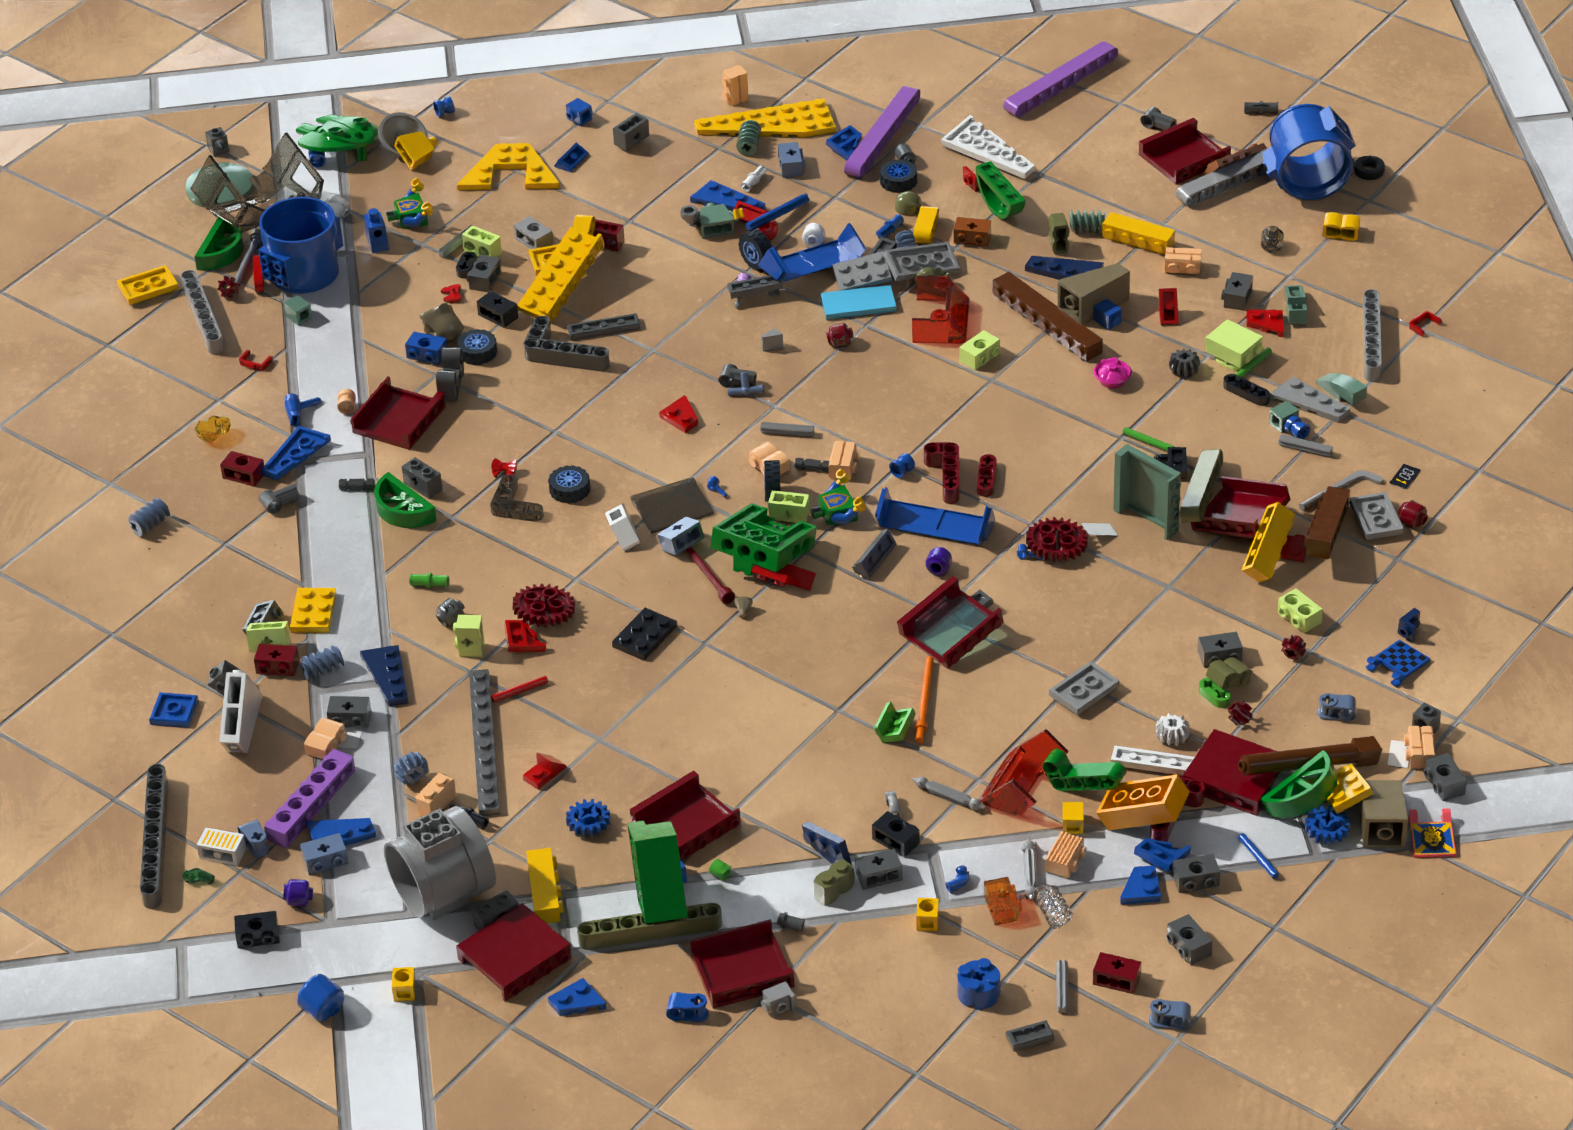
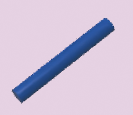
(1258, 856)

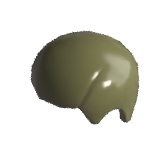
(907, 203)

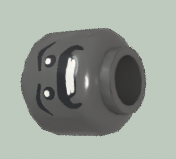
(448, 612)

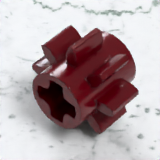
(228, 291)
(1293, 647)
(1240, 712)

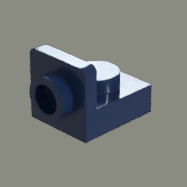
(1408, 624)

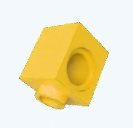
(1072, 817)
(927, 914)
(404, 984)

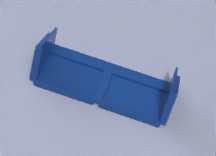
(813, 259)
(933, 520)

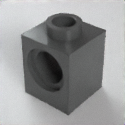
(217, 141)
(1427, 716)

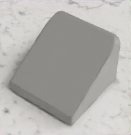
(771, 340)

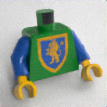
(410, 209)
(837, 504)

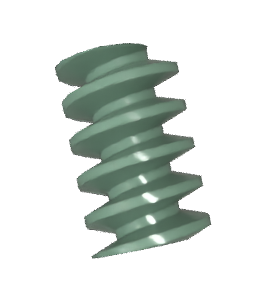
(748, 138)
(1086, 220)

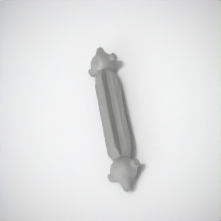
(948, 793)
(1030, 868)

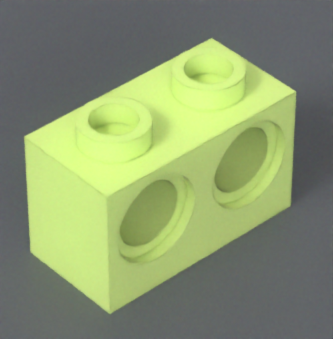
(481, 242)
(1300, 610)

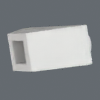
(623, 527)

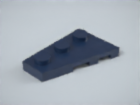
(826, 843)

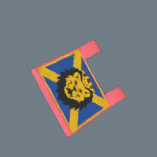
(1432, 838)

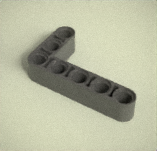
(542, 350)

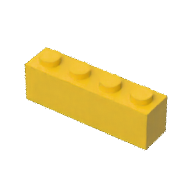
(1138, 233)
(1268, 542)
(543, 885)

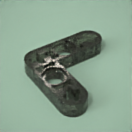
(504, 506)

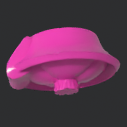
(1112, 372)

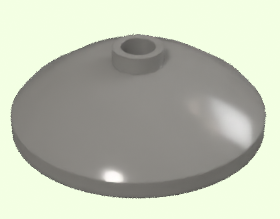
(397, 125)

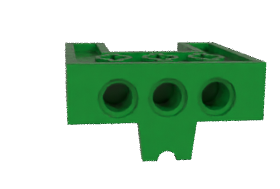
(759, 540)

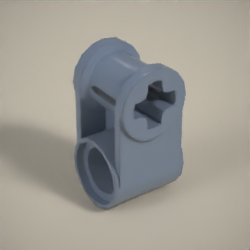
(1339, 707)
(254, 838)
(1172, 1014)

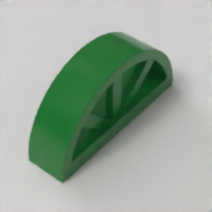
(998, 192)
(208, 258)
(419, 511)
(1303, 789)

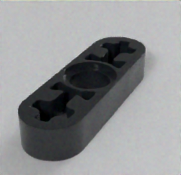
(1256, 395)

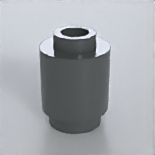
(905, 153)

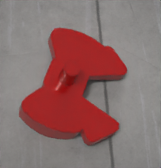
(454, 296)
(498, 466)

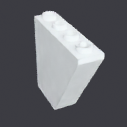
(239, 711)

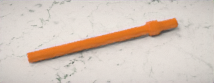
(921, 724)

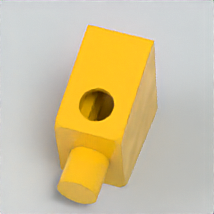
(415, 148)

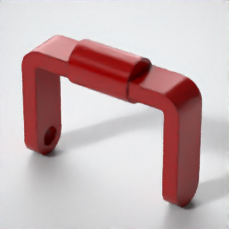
(1412, 324)
(253, 365)

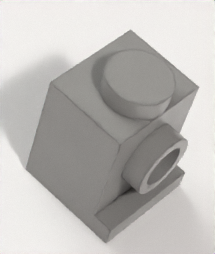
(778, 999)

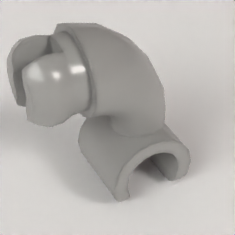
(894, 805)

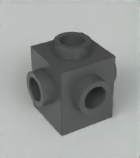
(217, 676)

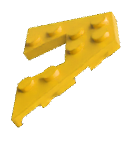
(509, 157)

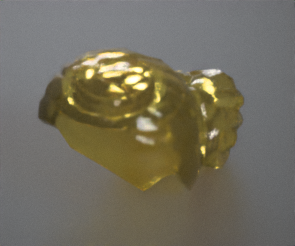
(212, 428)

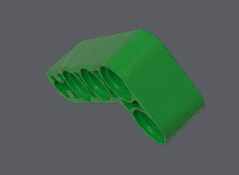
(1081, 776)

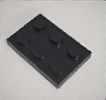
(644, 634)

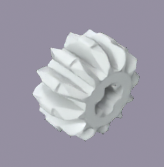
(1172, 729)

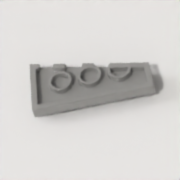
(1310, 399)

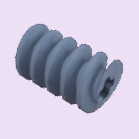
(148, 516)
(321, 661)

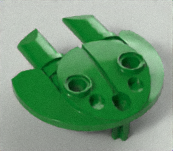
(338, 134)

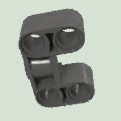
(450, 378)

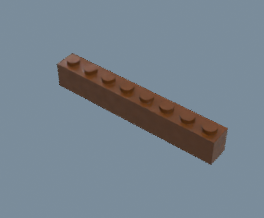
(1047, 316)

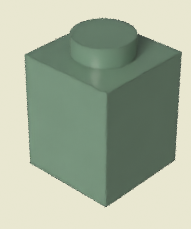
(298, 310)
(1281, 413)

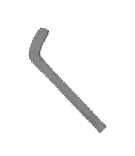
(1341, 484)

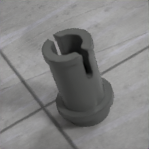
(791, 922)

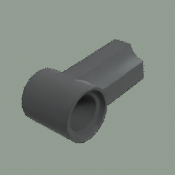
(1155, 118)
(731, 375)
(275, 500)

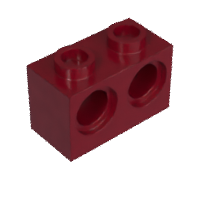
(612, 234)

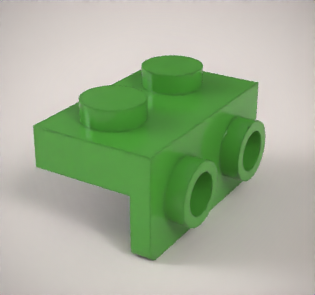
(894, 723)

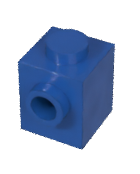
(579, 111)
(1107, 314)

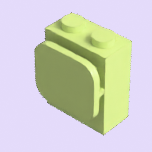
(1233, 345)

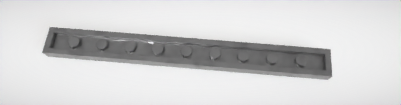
(484, 742)

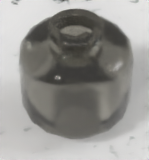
(1272, 239)

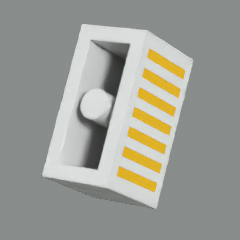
(221, 846)

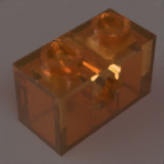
(1002, 900)

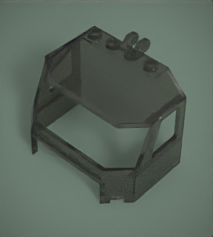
(271, 181)

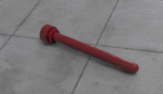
(725, 594)

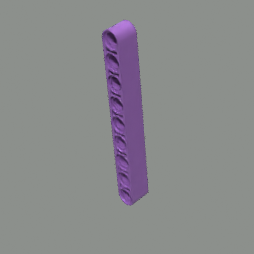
(1060, 79)
(882, 132)

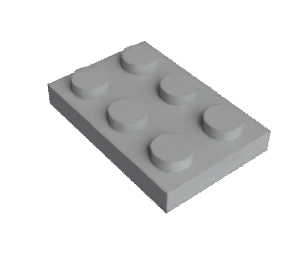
(862, 272)
(1376, 516)
(1084, 688)

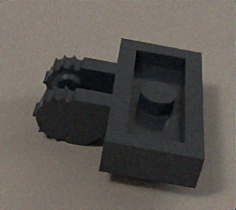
(1175, 458)

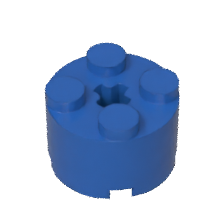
(978, 984)

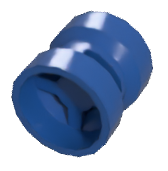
(443, 106)
(316, 158)
(1296, 427)
(901, 466)

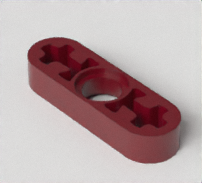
(983, 469)

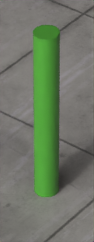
(1253, 363)
(1147, 439)

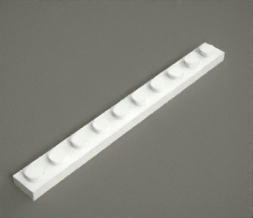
(1164, 762)

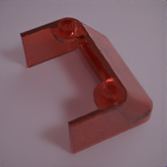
(945, 325)
(1018, 773)

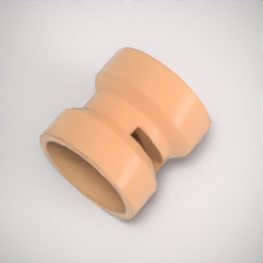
(346, 401)

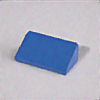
(571, 158)

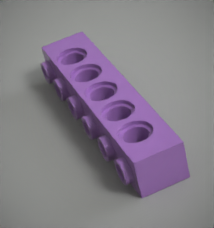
(309, 798)

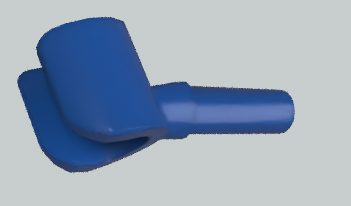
(713, 483)
(1023, 552)

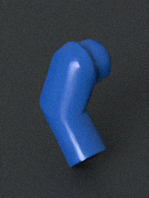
(960, 881)

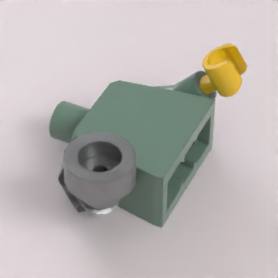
(713, 219)

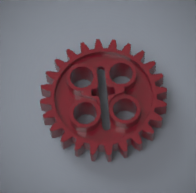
(1042, 539)
(535, 601)

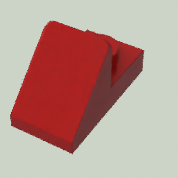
(1168, 306)
(545, 769)

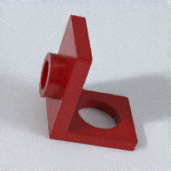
(970, 179)

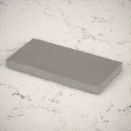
(908, 261)

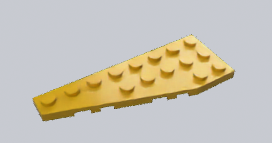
(798, 119)

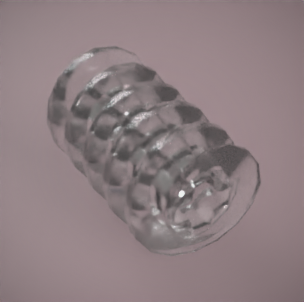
(1052, 905)

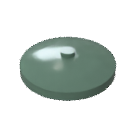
(236, 173)

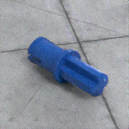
(890, 226)

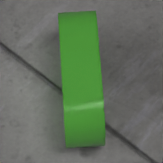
(1214, 693)

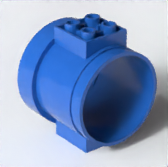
(1326, 168)
(300, 244)

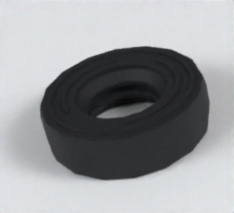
(1369, 174)

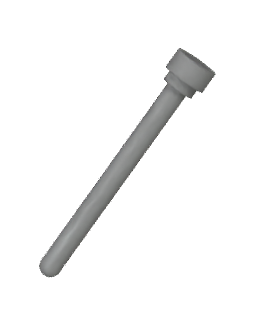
(256, 239)

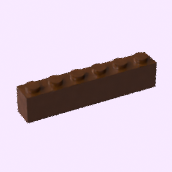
(1327, 522)

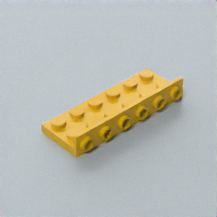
(561, 274)

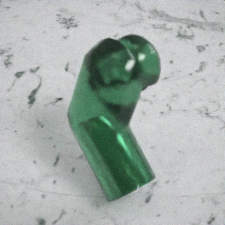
(196, 875)

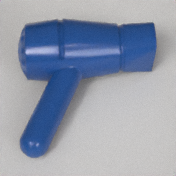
(293, 407)

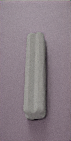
(453, 244)
(787, 429)
(1305, 445)
(1062, 986)

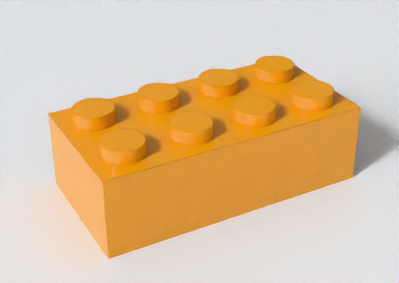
(1143, 802)

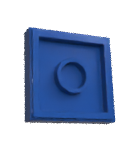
(173, 710)

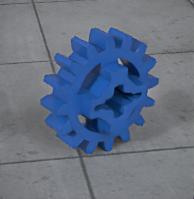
(588, 818)
(1327, 825)

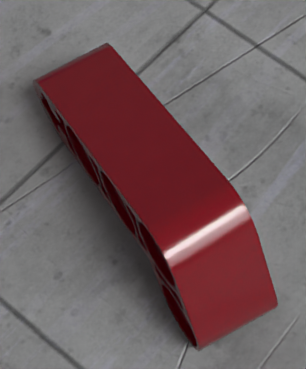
(945, 456)
(1162, 831)

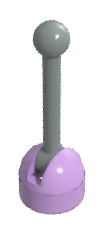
(743, 276)

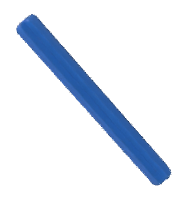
(777, 212)

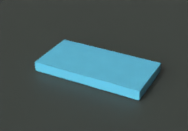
(858, 302)

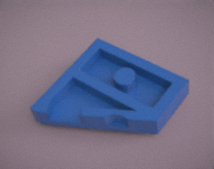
(845, 141)
(1160, 853)
(1141, 886)
(576, 999)

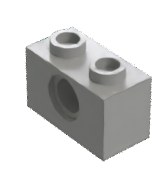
(533, 233)

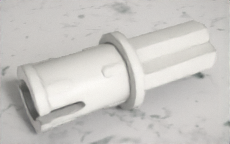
(753, 179)

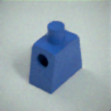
(375, 224)

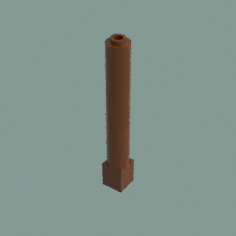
(1361, 752)

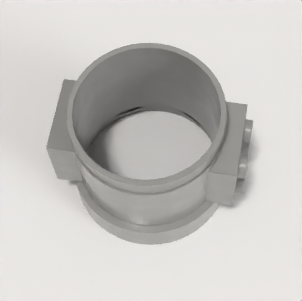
(440, 863)

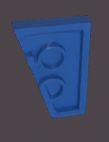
(351, 830)

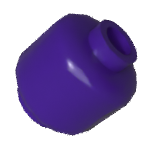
(938, 561)
(297, 892)

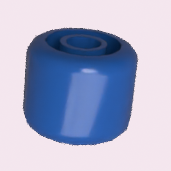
(320, 997)

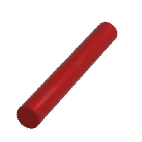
(519, 689)

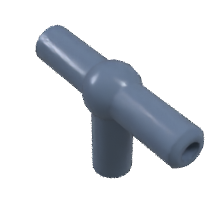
(745, 389)

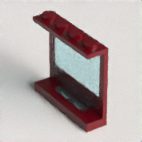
(948, 623)

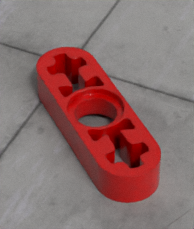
(257, 272)

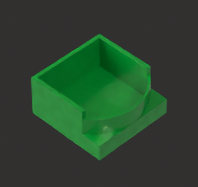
(657, 871)

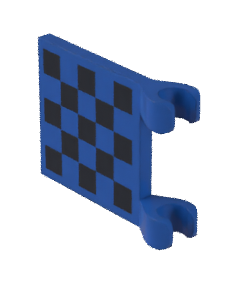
(1400, 659)

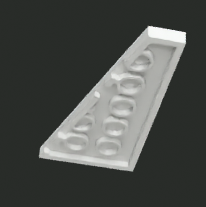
(985, 146)

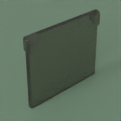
(671, 503)

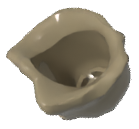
(442, 322)

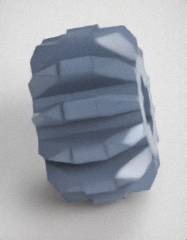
(905, 239)
(411, 768)

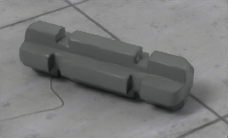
(812, 464)
(357, 484)

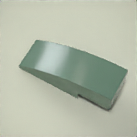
(1296, 304)
(1343, 387)

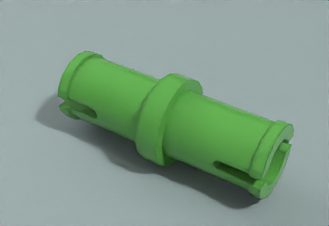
(429, 580)

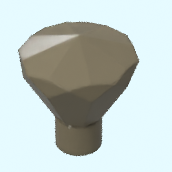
(743, 605)

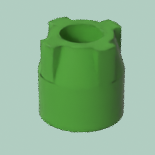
(720, 869)

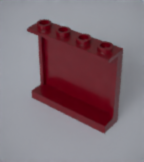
(1181, 151)
(397, 415)
(1240, 506)
(1219, 772)
(692, 811)
(515, 950)
(740, 963)

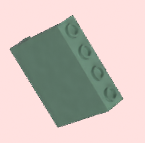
(1147, 488)

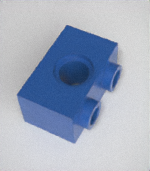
(425, 347)

